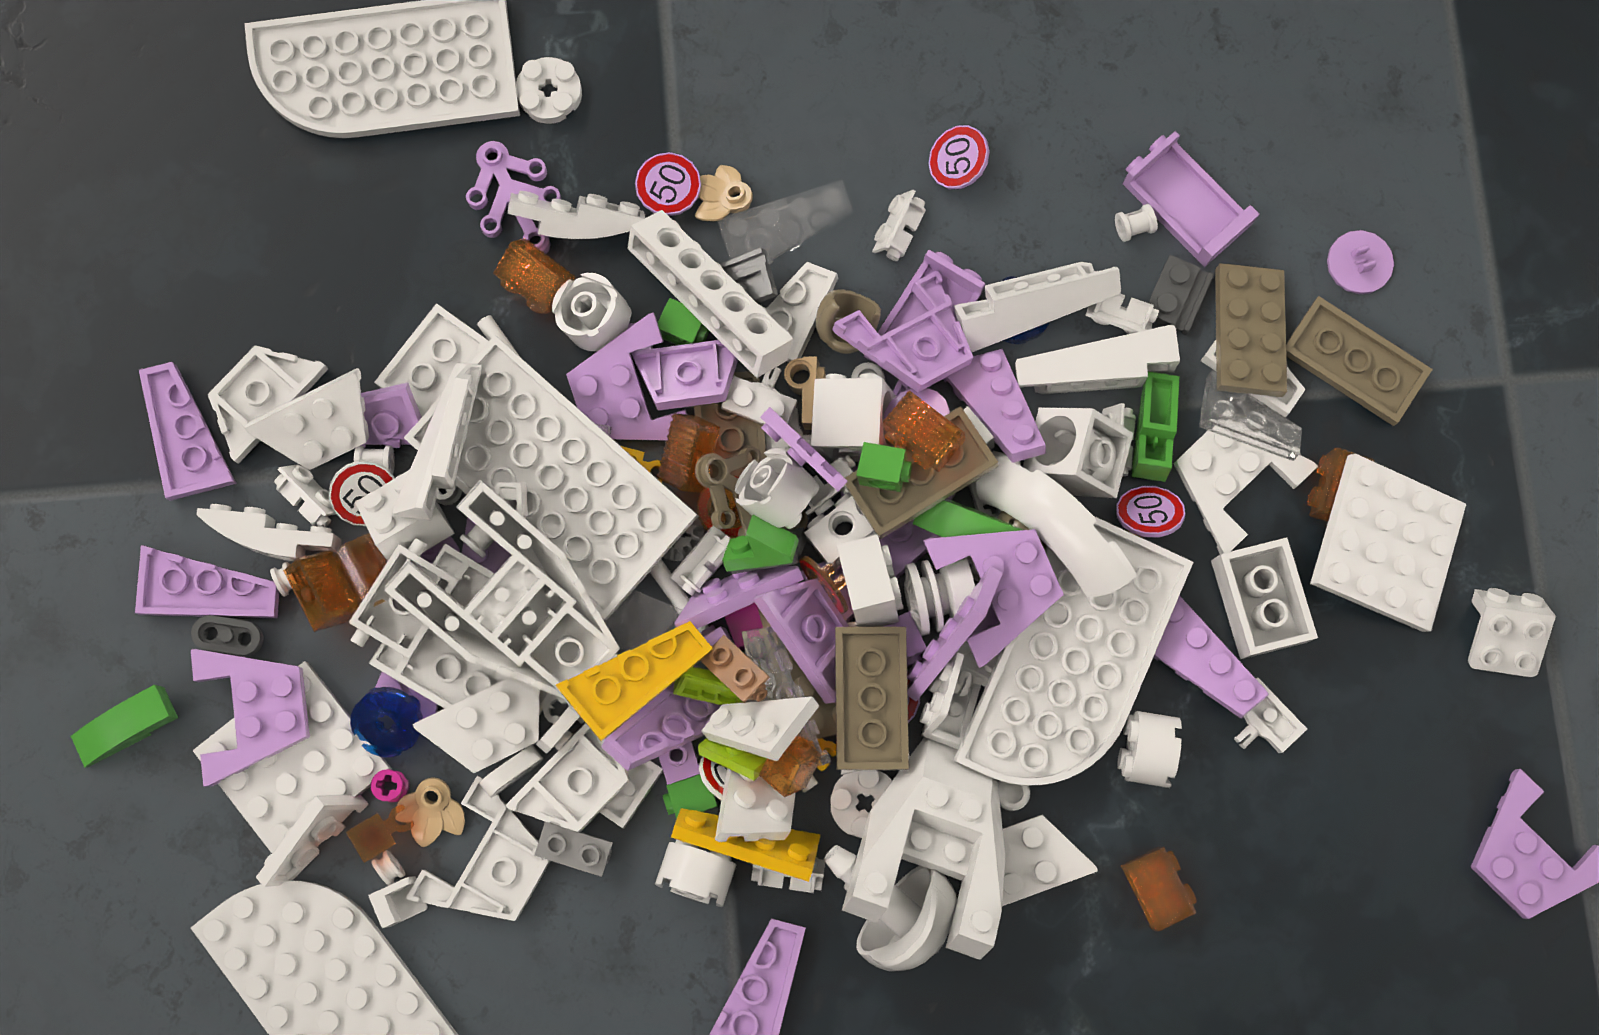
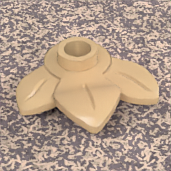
(717, 194)
(431, 816)

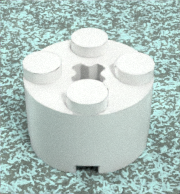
(591, 311)
(776, 489)
(1150, 749)
(696, 872)

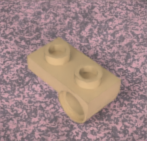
(805, 389)

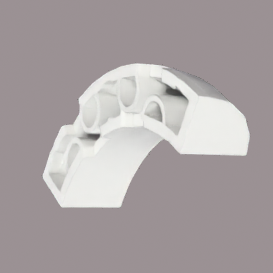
(1060, 524)

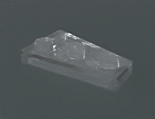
(1248, 421)
(640, 620)

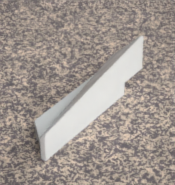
(1033, 301)
(1102, 364)
(441, 447)

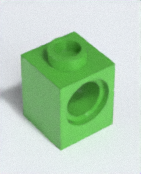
(680, 325)
(883, 467)
(689, 795)

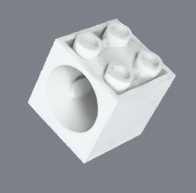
(849, 414)
(1082, 451)

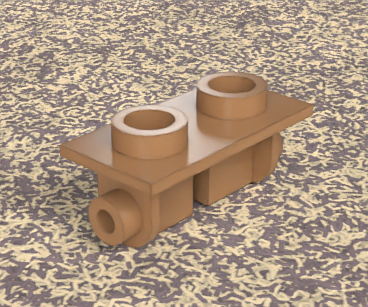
(736, 670)

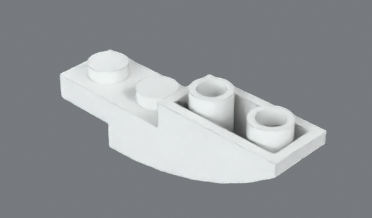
(590, 219)
(258, 532)

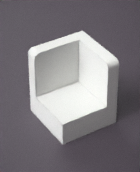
(391, 903)

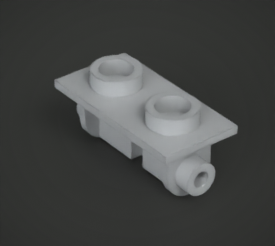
(574, 849)

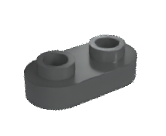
(228, 635)

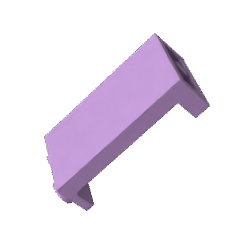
(1187, 200)
(960, 284)

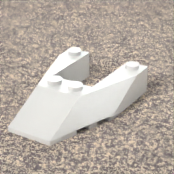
(527, 618)
(944, 822)

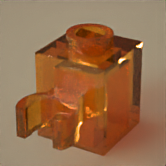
(793, 768)
(374, 834)

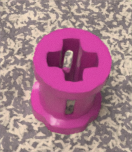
(387, 775)

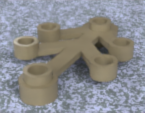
(723, 479)

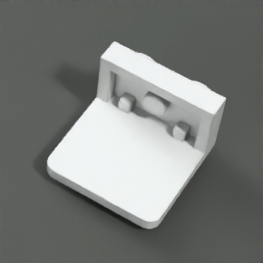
(1510, 632)
(948, 713)

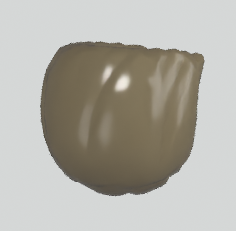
(838, 305)

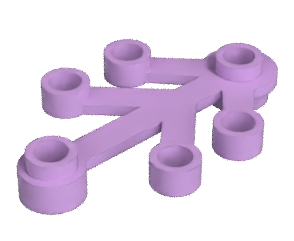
(507, 186)

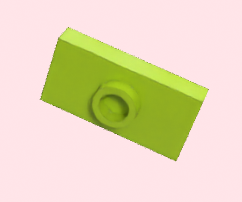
(704, 686)
(733, 759)

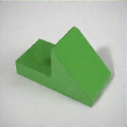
(760, 547)

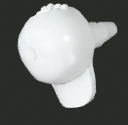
(913, 923)

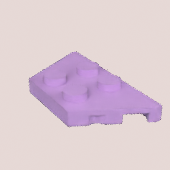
(734, 593)
(806, 625)

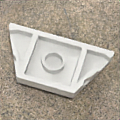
(255, 387)
(317, 423)
(486, 724)
(572, 784)
(753, 810)
(1039, 859)

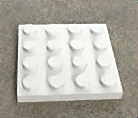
(1388, 543)
(327, 763)

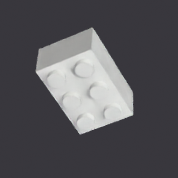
(1264, 598)

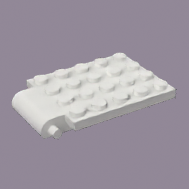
(409, 647)

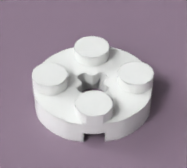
(546, 71)
(845, 798)

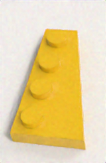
(624, 685)
(790, 856)

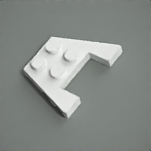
(1221, 468)
(499, 873)

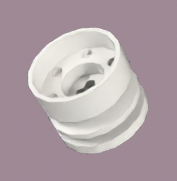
(936, 594)

